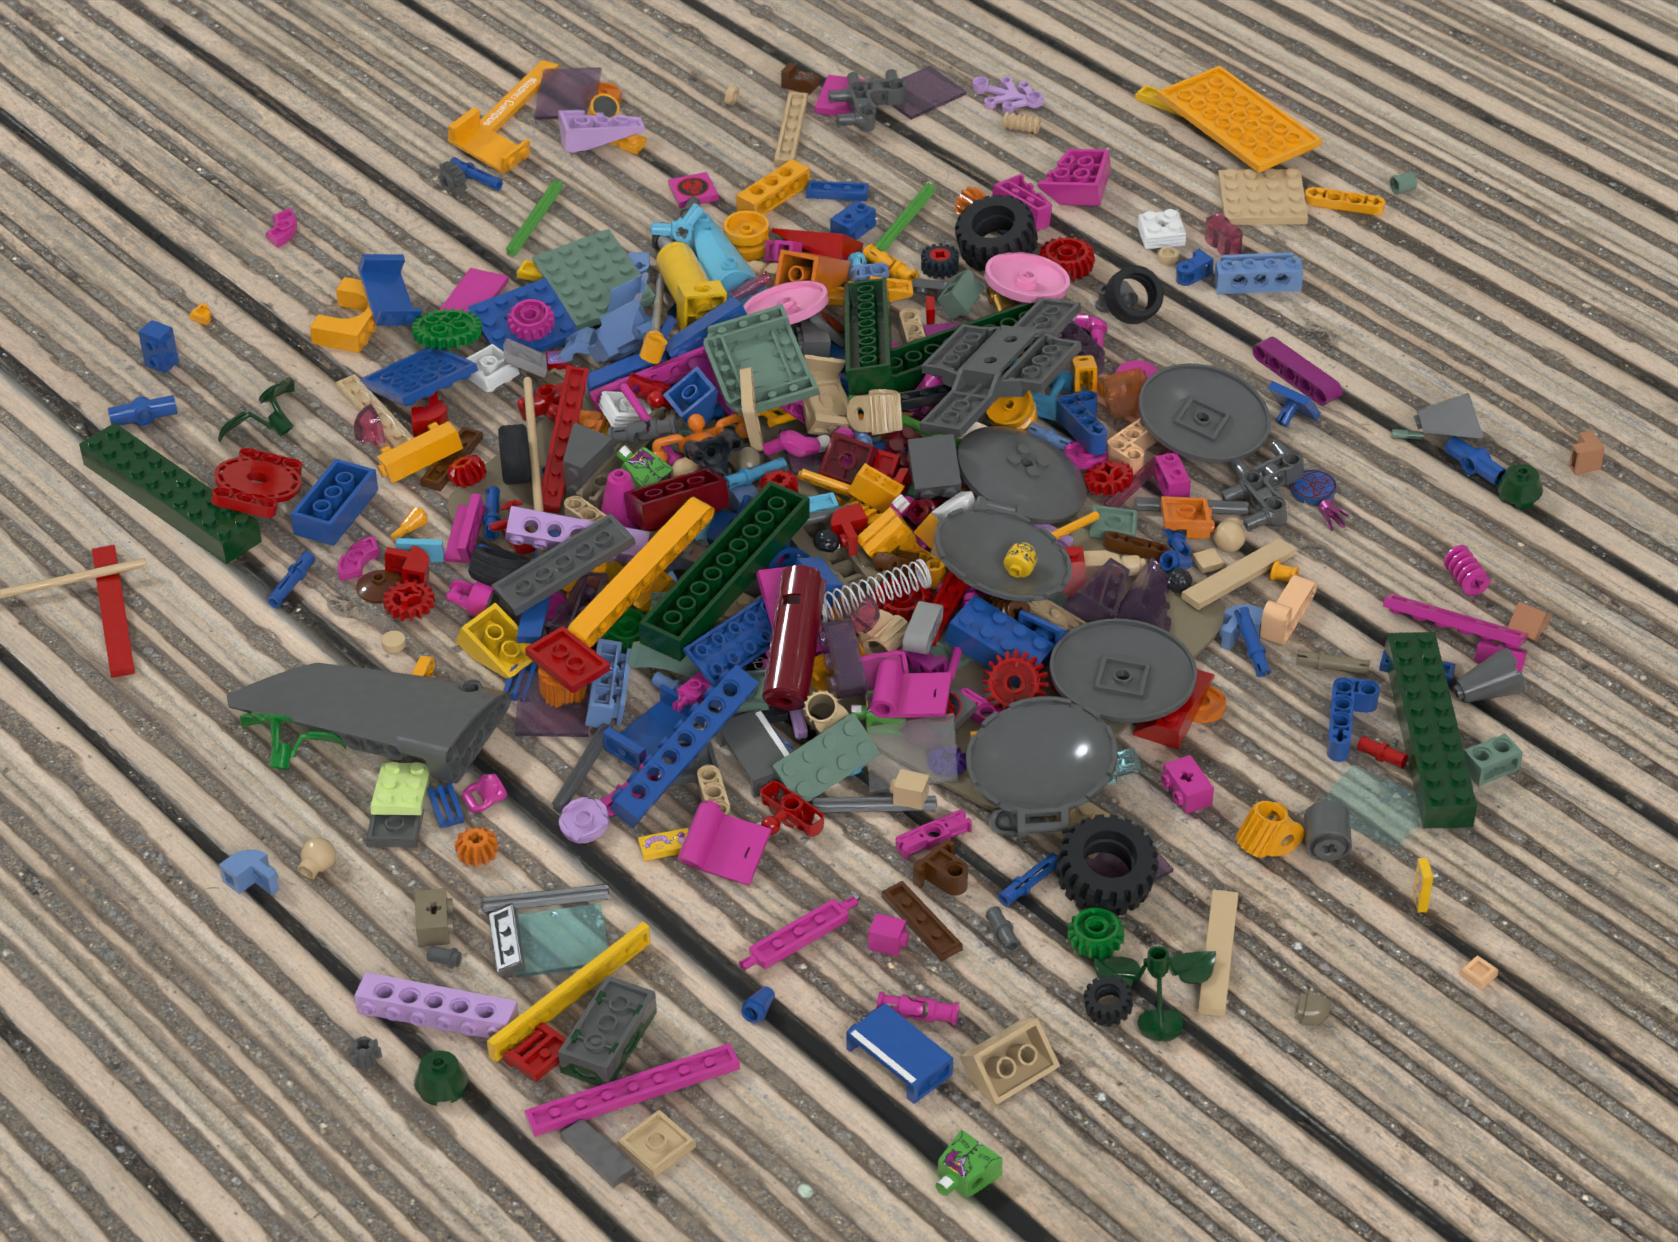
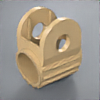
(880, 410)
(887, 632)
(823, 697)

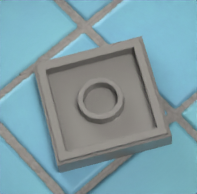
(525, 358)

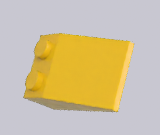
(493, 642)

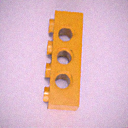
(774, 188)

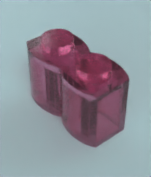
(1223, 235)

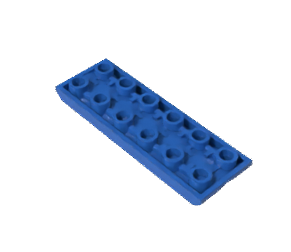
(733, 642)

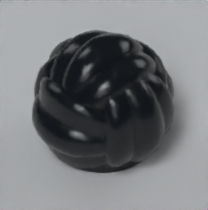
(826, 541)
(1179, 580)

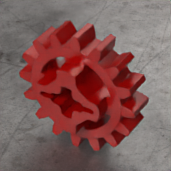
(1109, 478)
(409, 600)

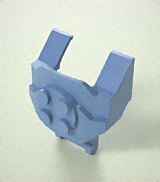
(621, 326)

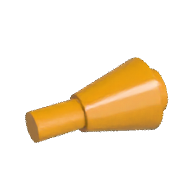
(414, 520)

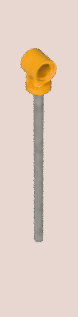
(654, 341)

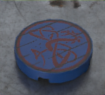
(1314, 487)

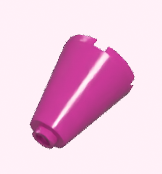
(613, 499)

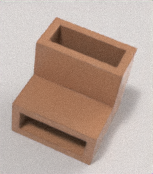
(1586, 454)
(1529, 621)

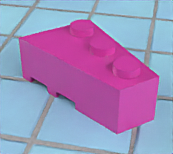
(1020, 189)

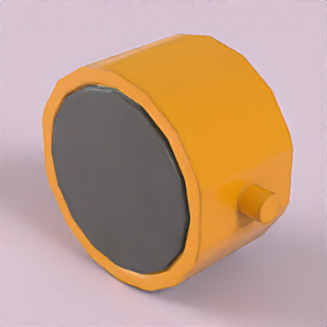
(604, 104)

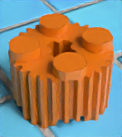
(555, 692)

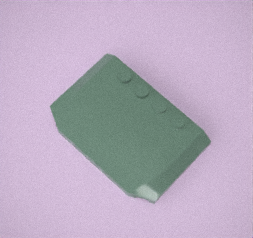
(769, 347)

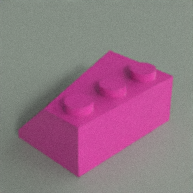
(1079, 177)

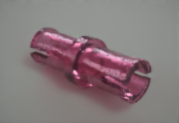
(751, 286)

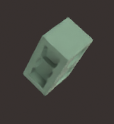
(1493, 759)

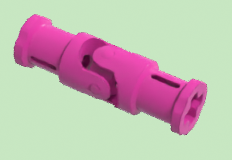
(916, 1007)

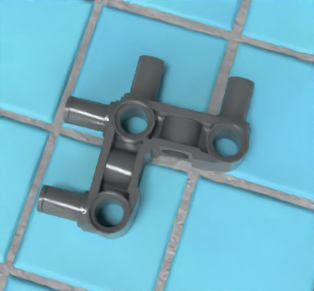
(865, 95)
(1259, 484)

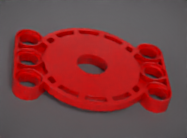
(238, 491)

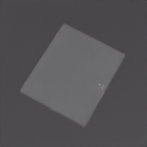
(916, 746)

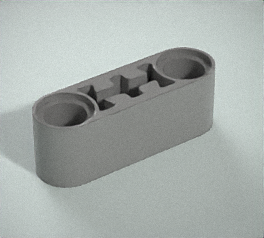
(923, 627)

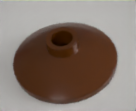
(375, 583)

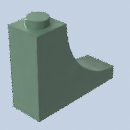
(646, 657)

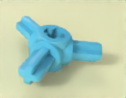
(686, 223)

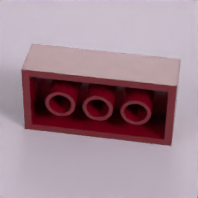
(658, 502)

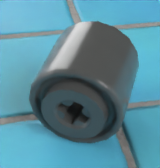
(1328, 831)

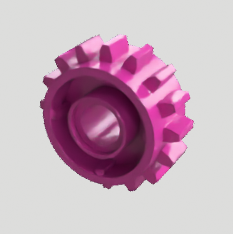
(530, 320)

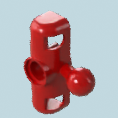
(650, 391)
(545, 401)
(791, 811)

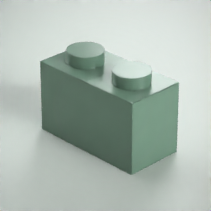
(960, 294)

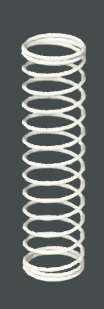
(925, 584)

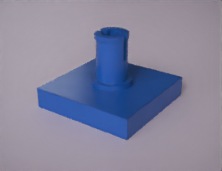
(1292, 402)

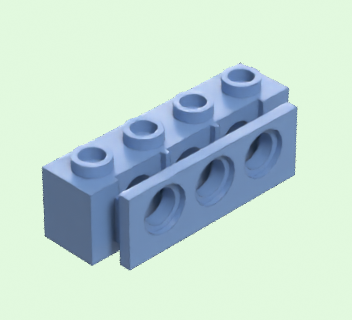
(1258, 276)
(604, 689)

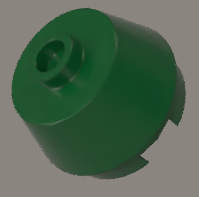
(1520, 486)
(440, 1078)

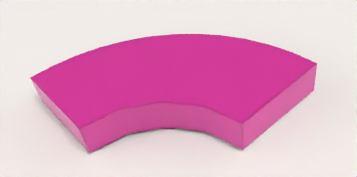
(284, 228)
(354, 560)

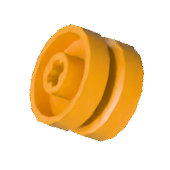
(747, 233)
(1013, 412)

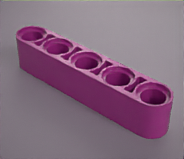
(1297, 371)

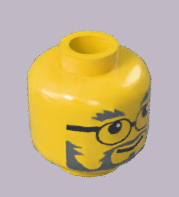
(1020, 559)

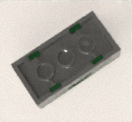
(607, 1032)

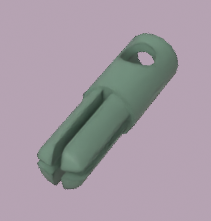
(1405, 434)

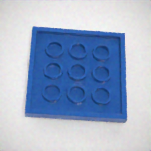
(494, 316)
(419, 375)

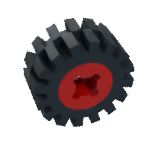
(939, 261)

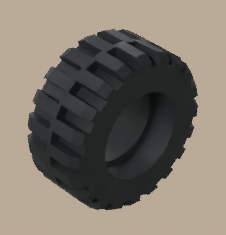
(990, 216)
(1112, 837)

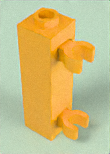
(419, 452)

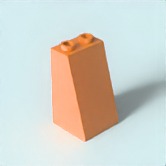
(811, 267)

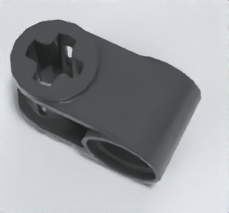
(1127, 293)

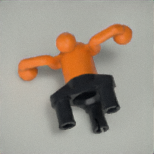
(707, 447)

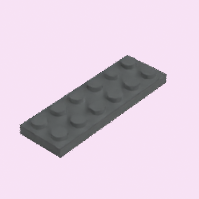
(563, 564)

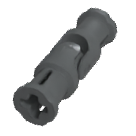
(640, 431)

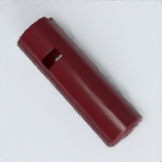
(794, 638)

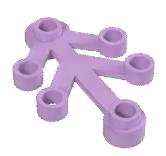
(1032, 98)

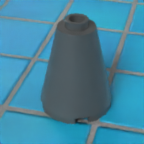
(1491, 679)

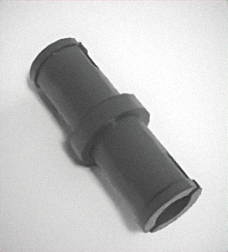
(1002, 929)

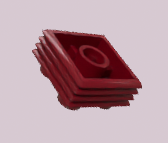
(840, 448)

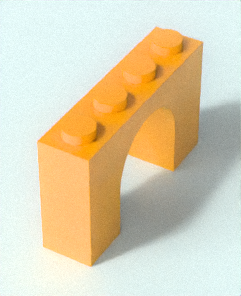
(348, 333)

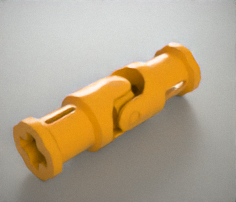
(897, 268)

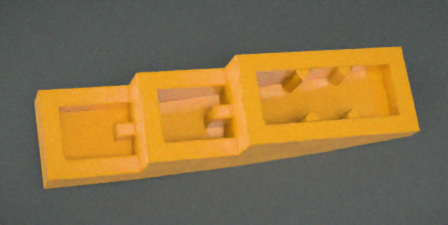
(897, 289)

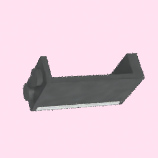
(754, 747)

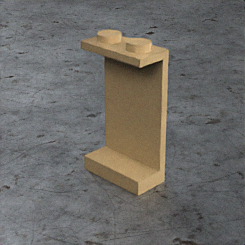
(824, 369)

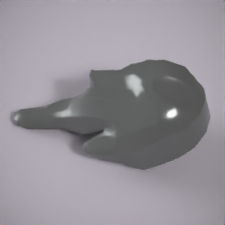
(1006, 823)

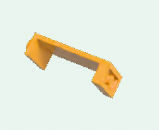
(486, 144)

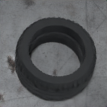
(1149, 282)
(514, 454)
(493, 564)

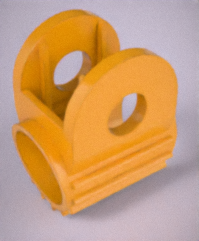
(1264, 836)

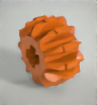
(967, 197)
(476, 846)

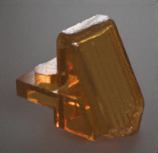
(1122, 392)

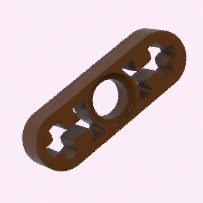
(1133, 545)

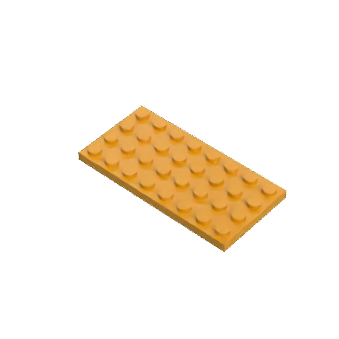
(1239, 118)

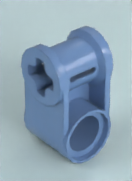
(642, 262)
(868, 270)

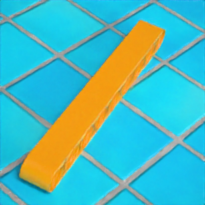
(641, 571)

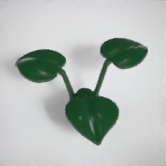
(278, 419)
(1190, 967)

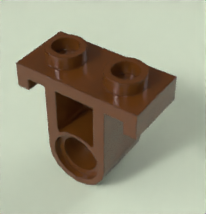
(942, 869)

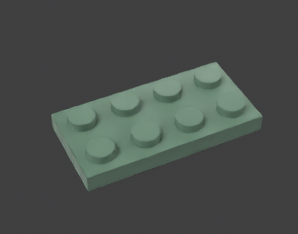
(826, 759)

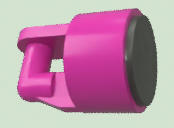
(472, 596)

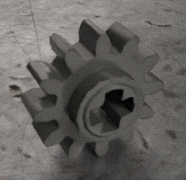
(452, 178)

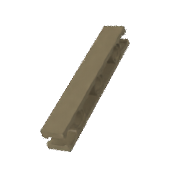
(594, 488)

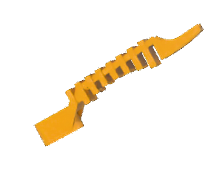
(936, 566)

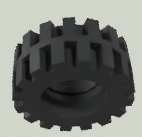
(1106, 987)

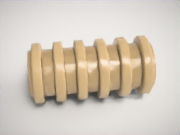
(1021, 123)

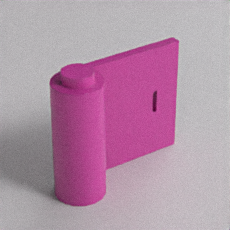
(909, 693)
(721, 842)

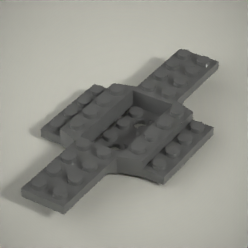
(977, 382)

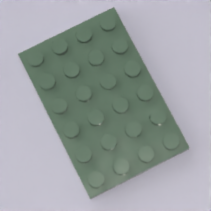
(586, 273)

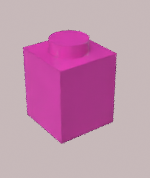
(887, 935)

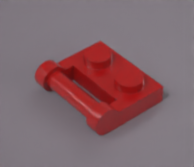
(541, 1057)

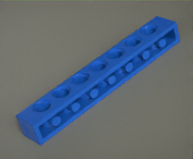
(633, 809)

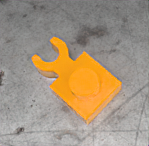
(631, 144)

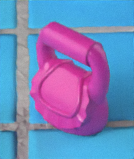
(489, 789)

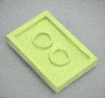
(401, 789)

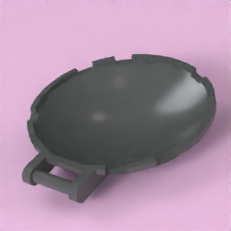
(978, 540)
(1042, 760)

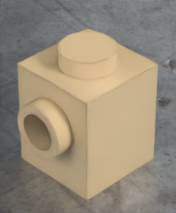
(910, 789)

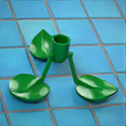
(280, 751)

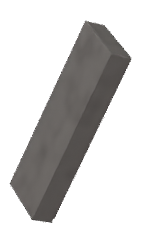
(507, 940)
(597, 1153)

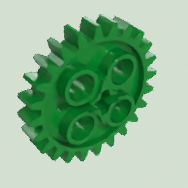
(446, 329)

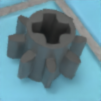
(364, 1052)

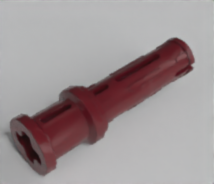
(928, 506)

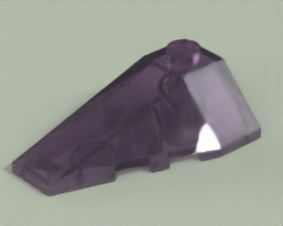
(1146, 597)

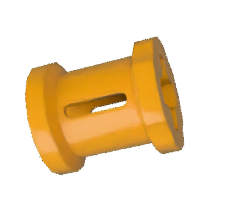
(1283, 572)

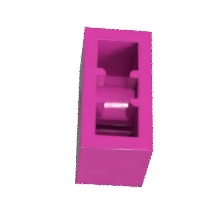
(1187, 784)

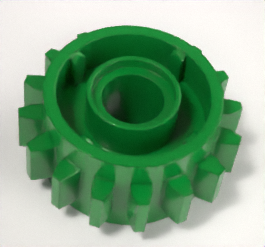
(626, 629)
(1095, 933)

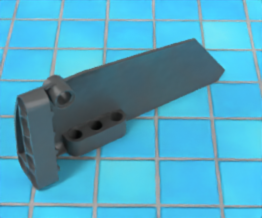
(385, 712)

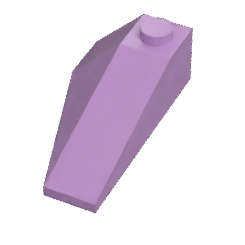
(586, 132)

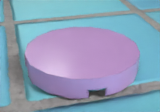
(584, 820)

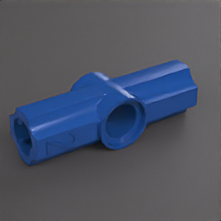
(143, 410)
(1474, 460)

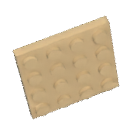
(1263, 197)

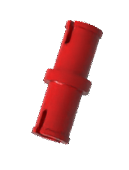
(1382, 752)

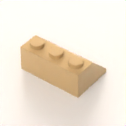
(1010, 1060)

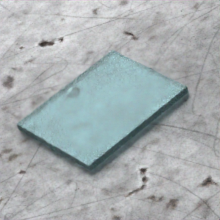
(1377, 806)
(561, 939)

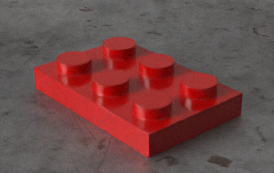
(567, 659)

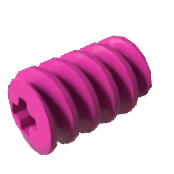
(1466, 570)

